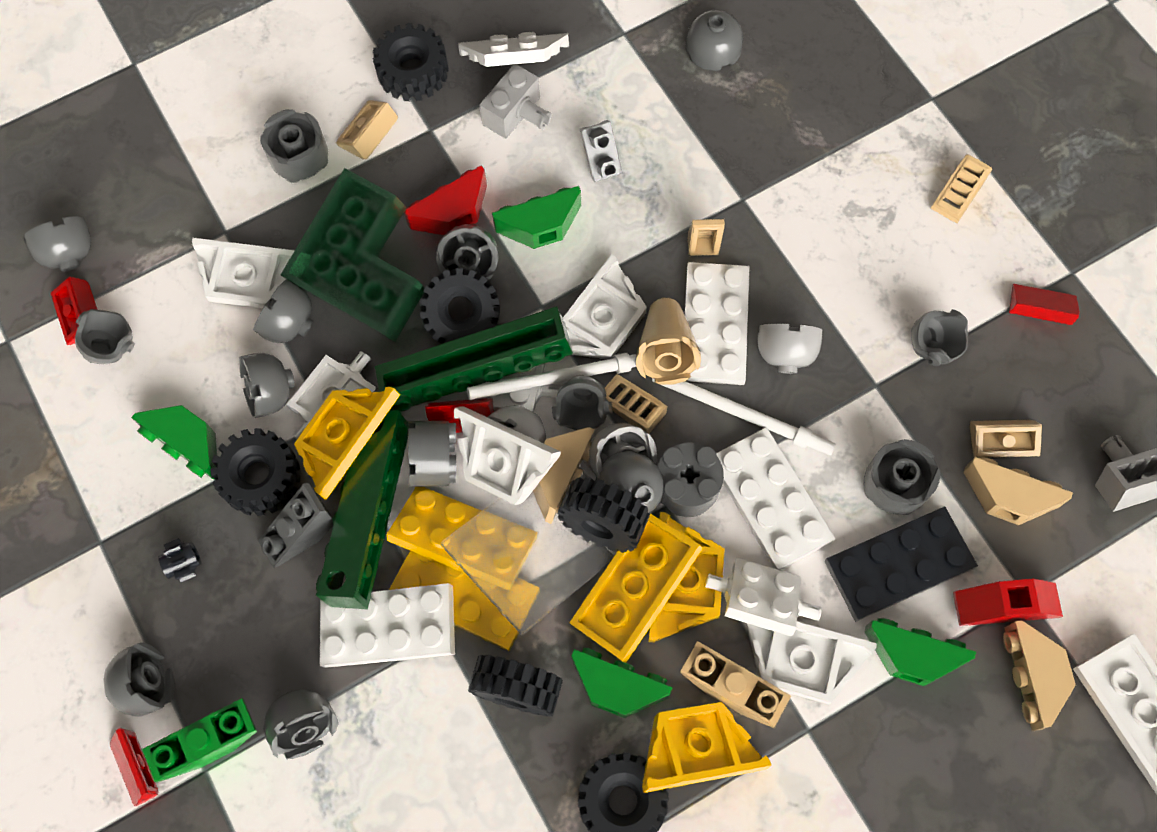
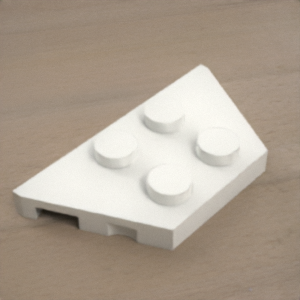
(519, 50)
(240, 271)
(604, 313)
(501, 457)
(809, 662)

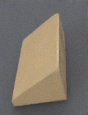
(367, 129)
(1006, 438)

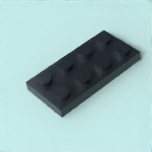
(900, 563)

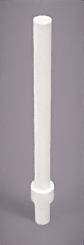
(620, 363)
(801, 436)

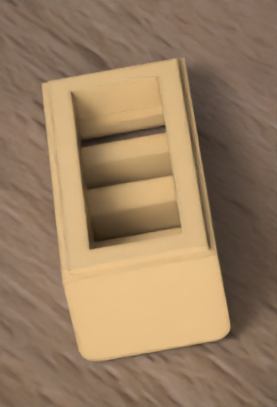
(970, 171)
(705, 237)
(653, 418)

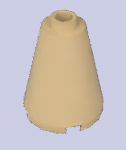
(667, 345)

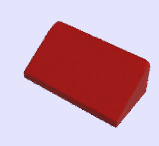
(70, 301)
(1044, 304)
(445, 410)
(133, 766)

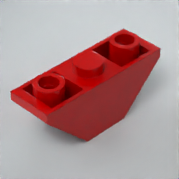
(449, 204)
(1007, 602)

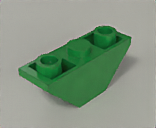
(540, 218)
(182, 436)
(914, 653)
(616, 686)
(200, 742)

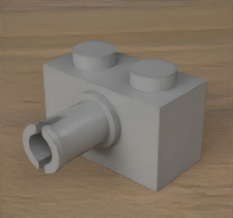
(512, 101)
(1128, 477)

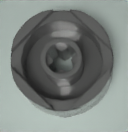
(294, 145)
(429, 453)
(699, 464)
(919, 480)

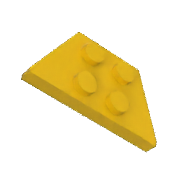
(340, 433)
(691, 601)
(698, 747)

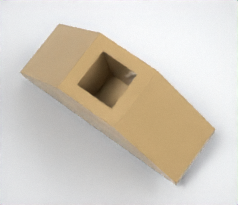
(555, 483)
(1012, 492)
(1040, 672)
(734, 685)

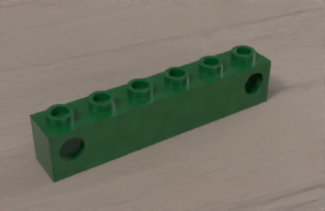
(476, 359)
(363, 517)

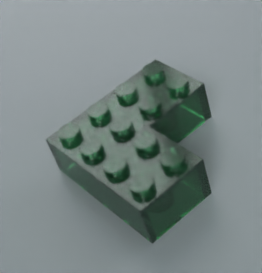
(341, 259)

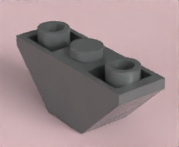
(297, 527)

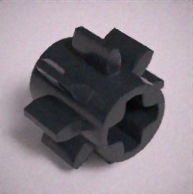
(179, 560)

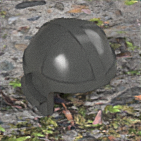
(103, 336)
(940, 336)
(581, 404)

